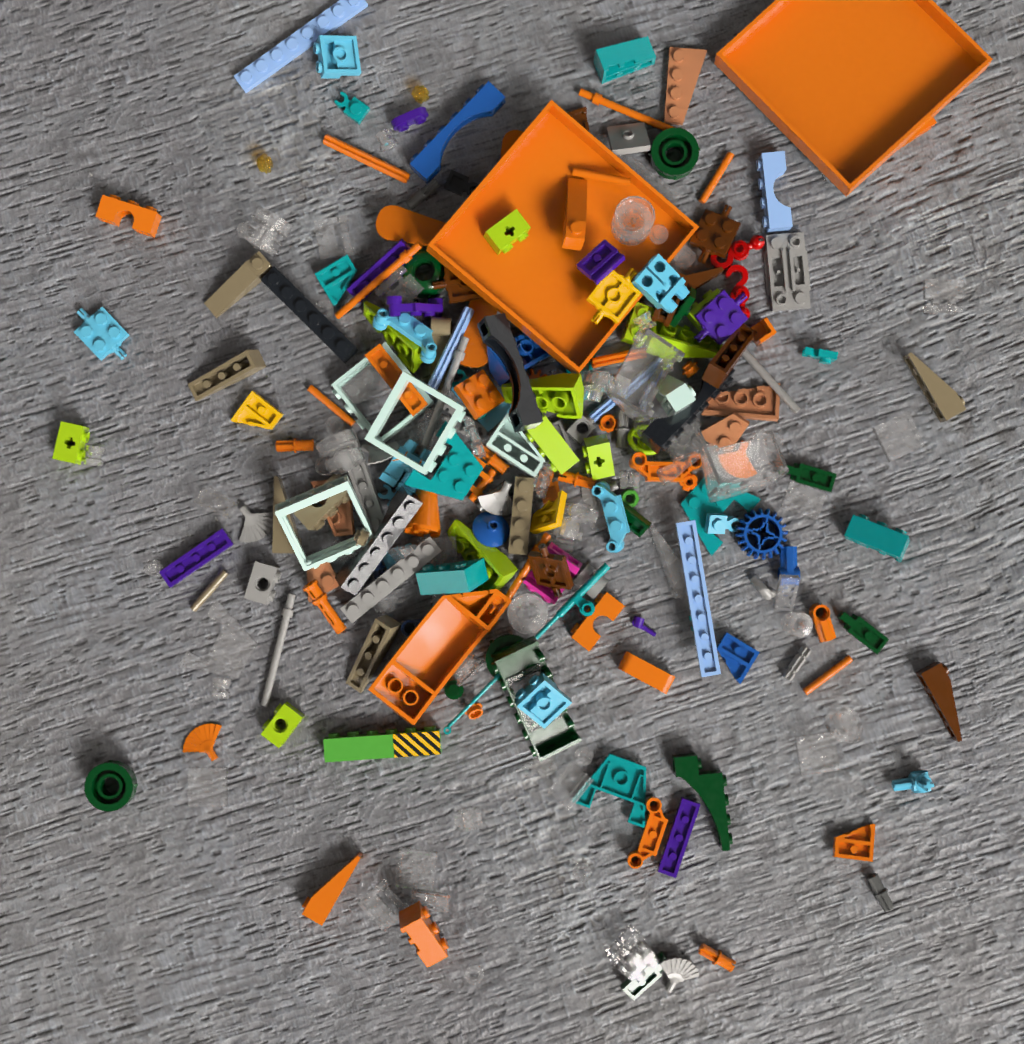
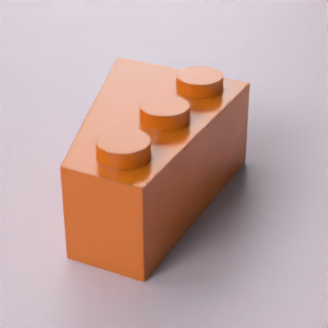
(423, 934)

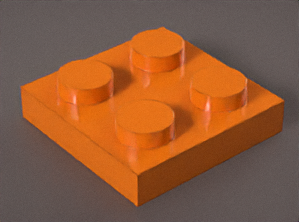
(479, 394)

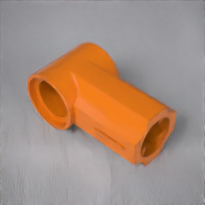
(822, 624)

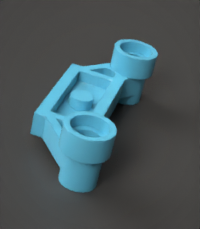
(410, 328)
(614, 515)

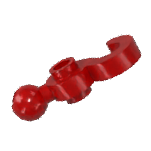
(739, 251)
(739, 287)

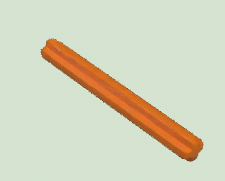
(366, 158)

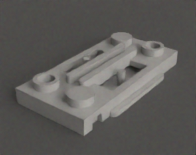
(787, 272)

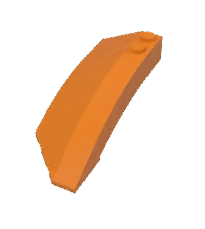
(436, 650)

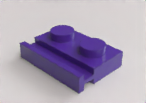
(600, 262)

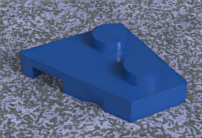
(736, 656)

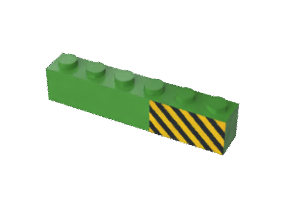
(382, 745)

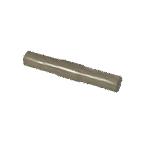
(209, 590)

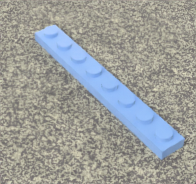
(298, 43)
(698, 598)

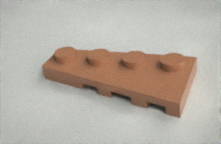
(682, 76)
(751, 403)

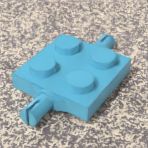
(101, 333)

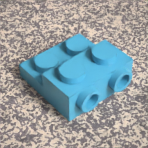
(337, 56)
(542, 700)

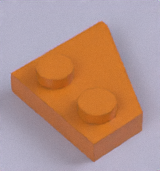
(855, 844)

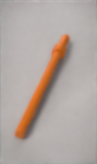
(597, 99)
(404, 257)
(524, 571)

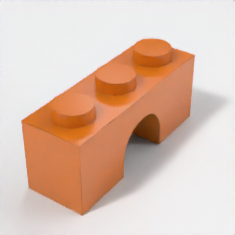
(112, 210)
(605, 606)

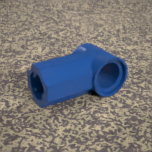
(788, 561)

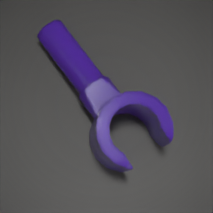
(638, 622)

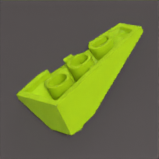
(684, 340)
(407, 350)
(556, 394)
(498, 565)

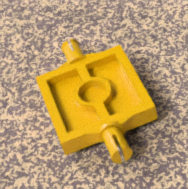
(614, 296)

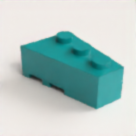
(623, 58)
(877, 536)
(452, 577)

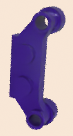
(432, 309)

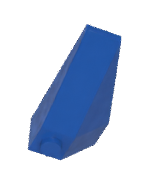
(528, 350)

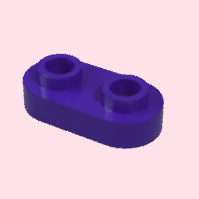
(416, 116)

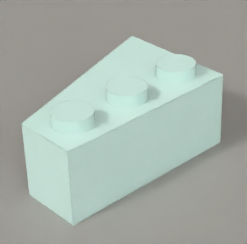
(674, 395)
(515, 448)

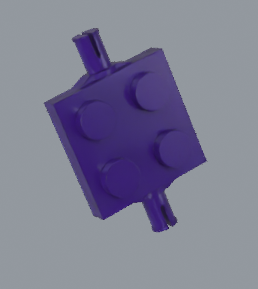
(720, 317)

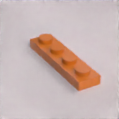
(390, 373)

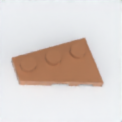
(342, 522)

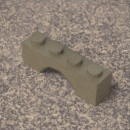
(521, 516)

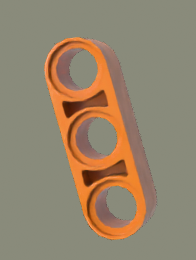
(646, 672)

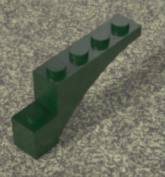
(711, 790)

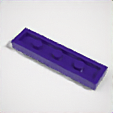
(378, 267)
(196, 558)
(678, 837)

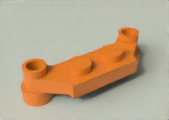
(649, 468)
(651, 834)

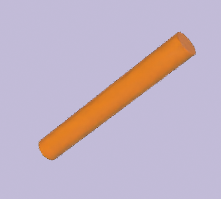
(601, 176)
(716, 177)
(331, 405)
(827, 675)

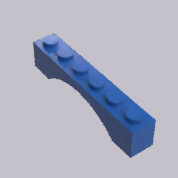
(482, 105)

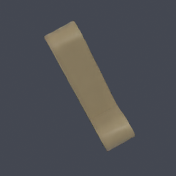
(441, 333)

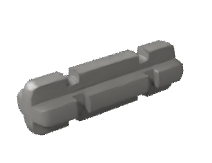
(796, 663)

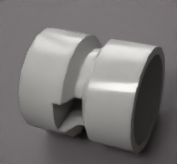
(584, 575)

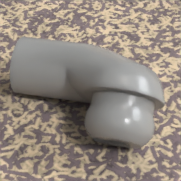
(766, 593)

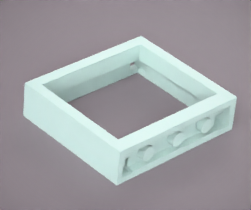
(351, 408)
(387, 409)
(313, 496)

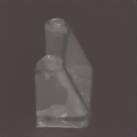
(642, 374)
(742, 466)

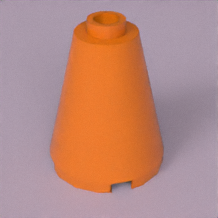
(427, 517)

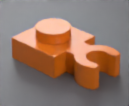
(553, 489)

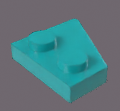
(336, 278)

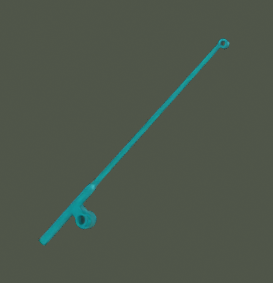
(576, 599)

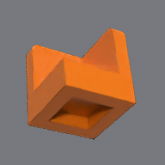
(764, 331)

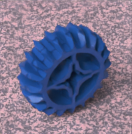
(759, 542)

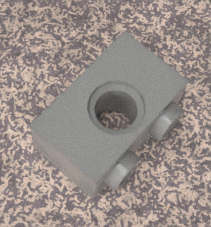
(254, 591)

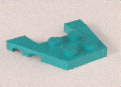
(454, 474)
(697, 506)
(621, 779)

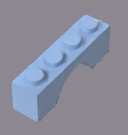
(776, 215)

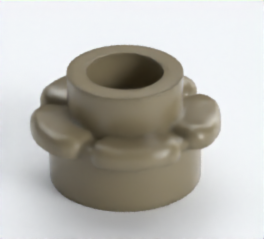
(361, 537)

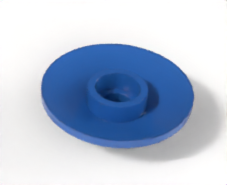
(486, 534)

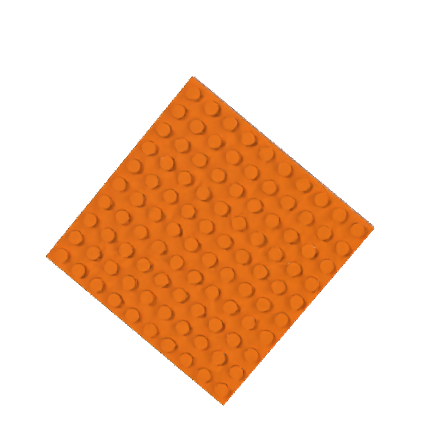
(851, 76)
(538, 278)

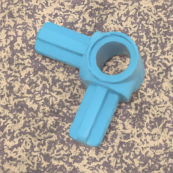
(917, 781)

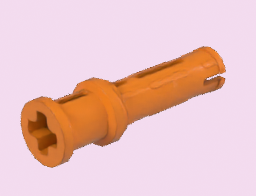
(320, 599)

